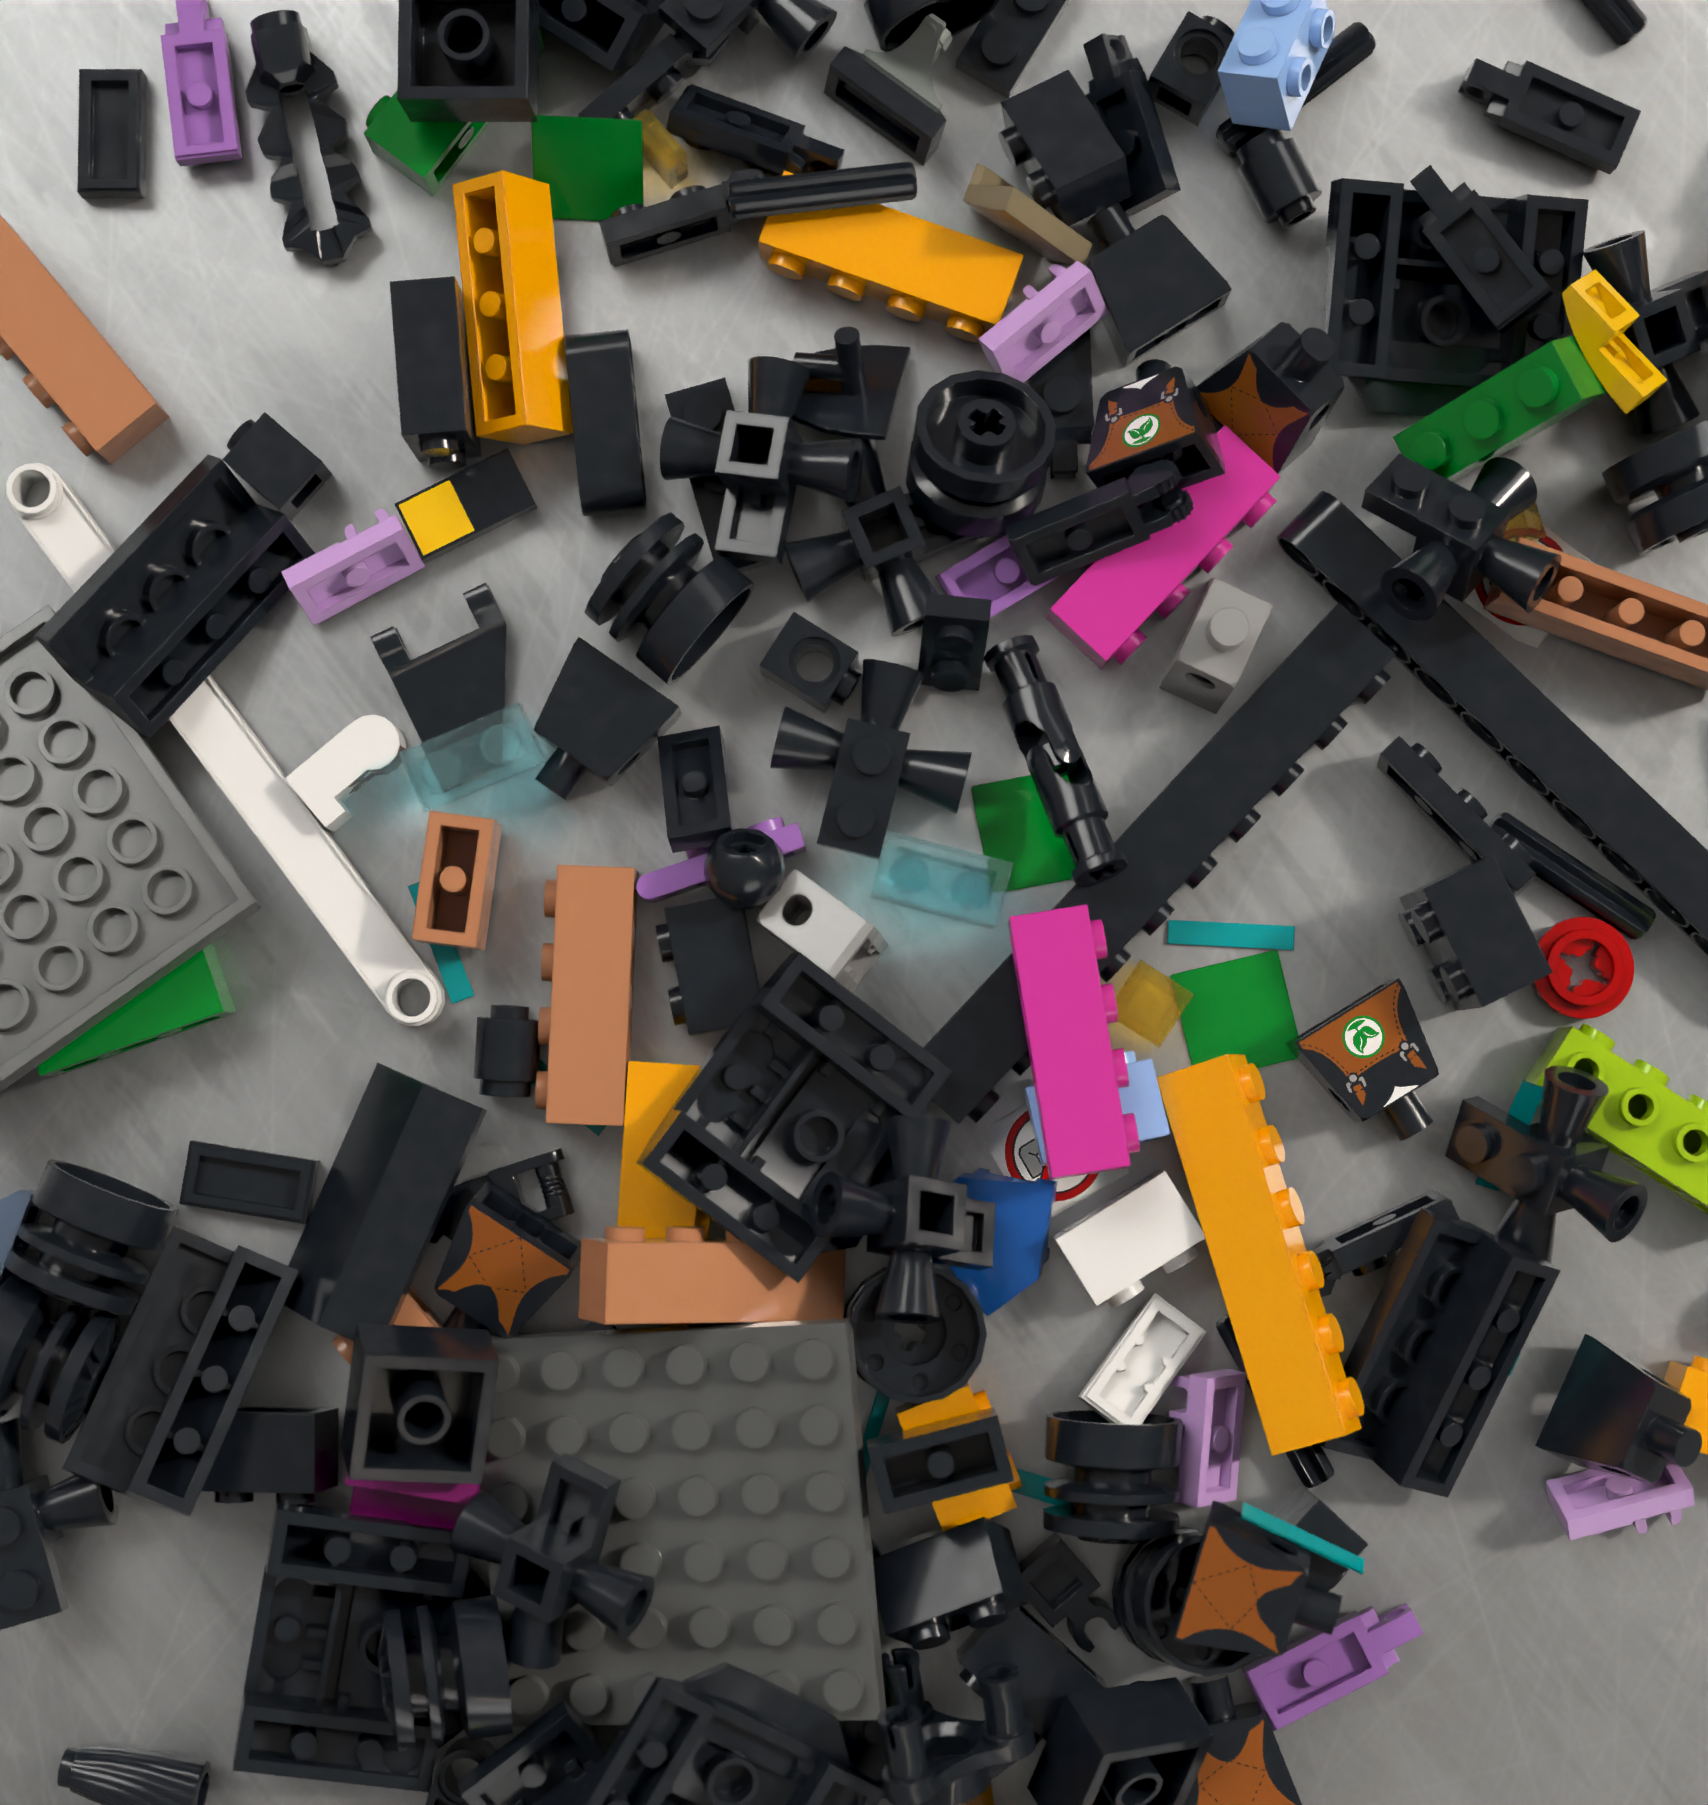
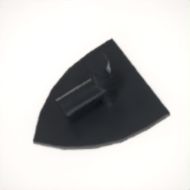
(851, 387)

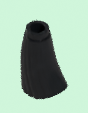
(134, 1776)

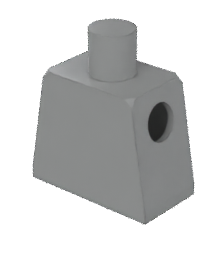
(1216, 645)
(831, 937)

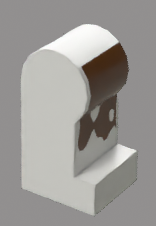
(345, 765)

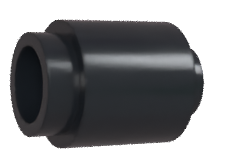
(1278, 178)
(506, 1052)

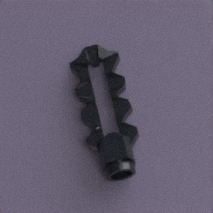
(288, 68)

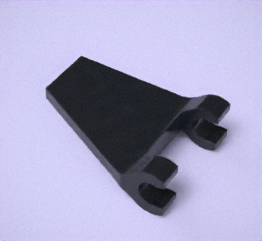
(456, 679)

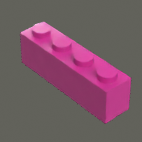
(1126, 588)
(1070, 1042)

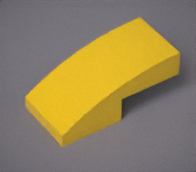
(1598, 323)

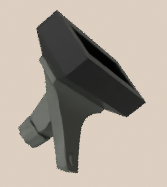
(895, 89)

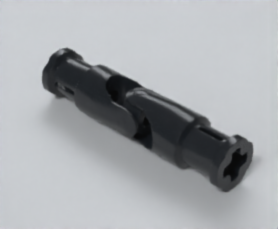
(1051, 753)

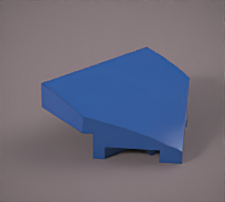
(1019, 1235)

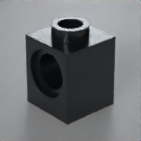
(1180, 89)
(276, 464)
(799, 638)

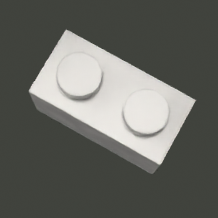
(1130, 1239)

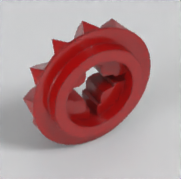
(1610, 960)

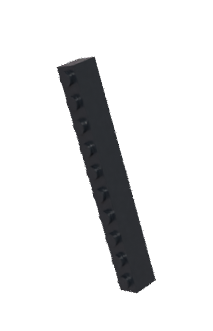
(1176, 838)

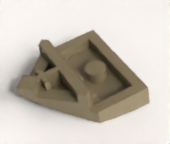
(1024, 218)

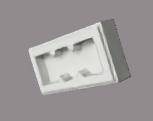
(1142, 1363)

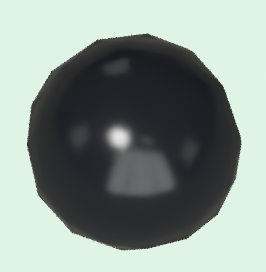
(744, 868)

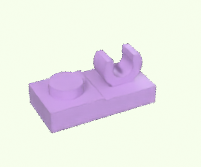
(1044, 322)
(353, 568)
(1211, 1436)
(1602, 1501)

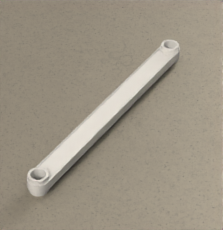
(249, 777)

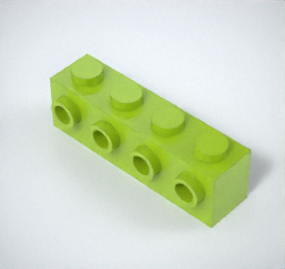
(1639, 1115)

